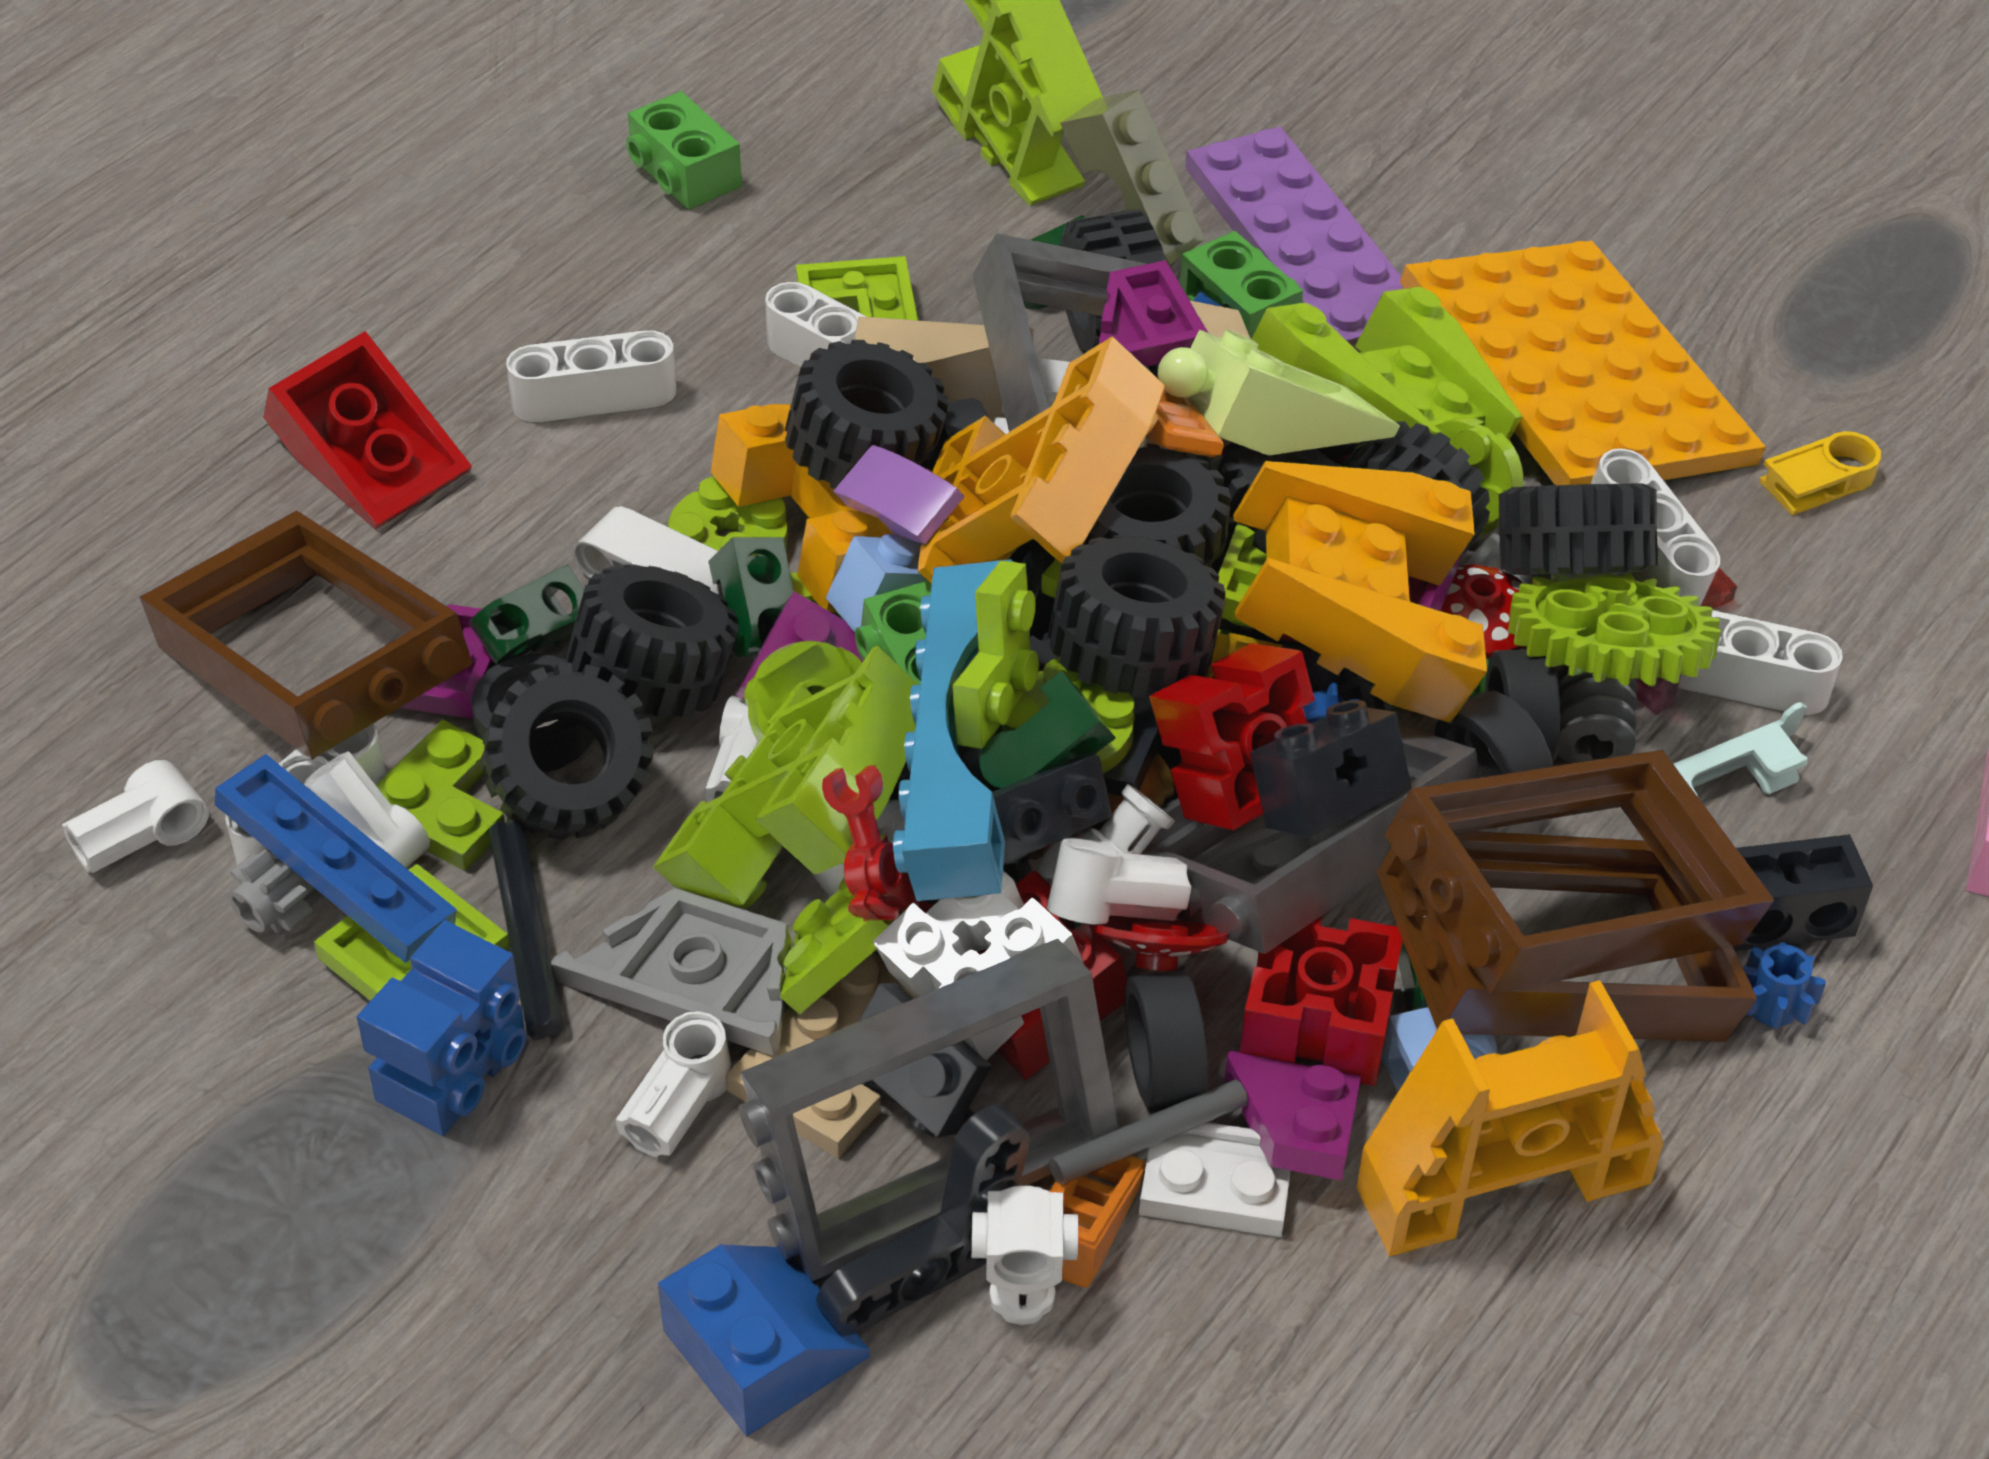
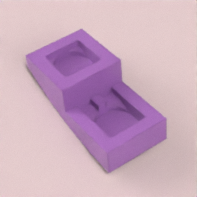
(899, 494)

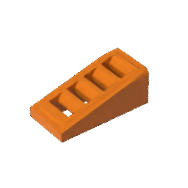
(1184, 428)
(1101, 1215)

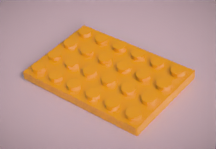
(1587, 363)

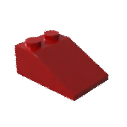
(363, 432)

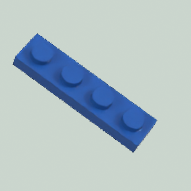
(333, 856)

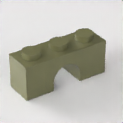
(1122, 141)

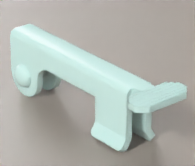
(1764, 751)

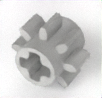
(269, 893)

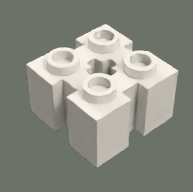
(944, 944)

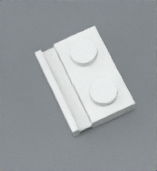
(1215, 1180)

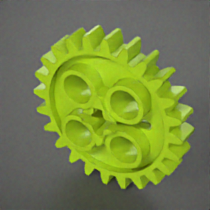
(1614, 627)

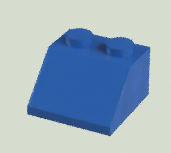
(754, 1331)

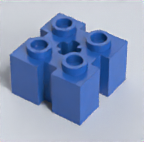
(443, 1028)

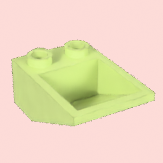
(1265, 401)

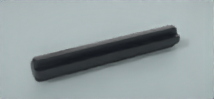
(525, 930)

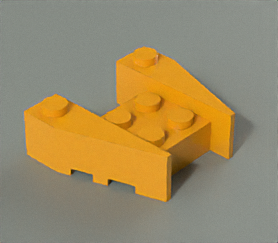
(758, 467)
(1048, 472)
(1341, 573)
(1508, 1120)

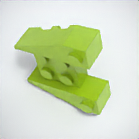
(1019, 91)
(1410, 364)
(778, 789)

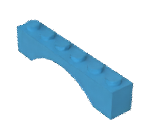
(950, 818)

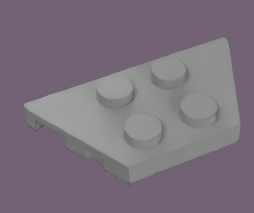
(691, 958)

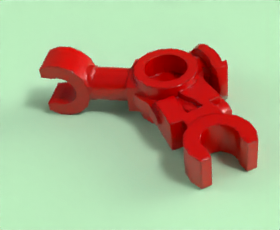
(869, 862)

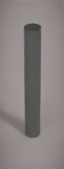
(1148, 1132)

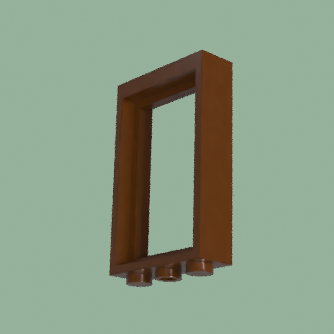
(272, 562)
(1665, 811)
(1702, 1011)

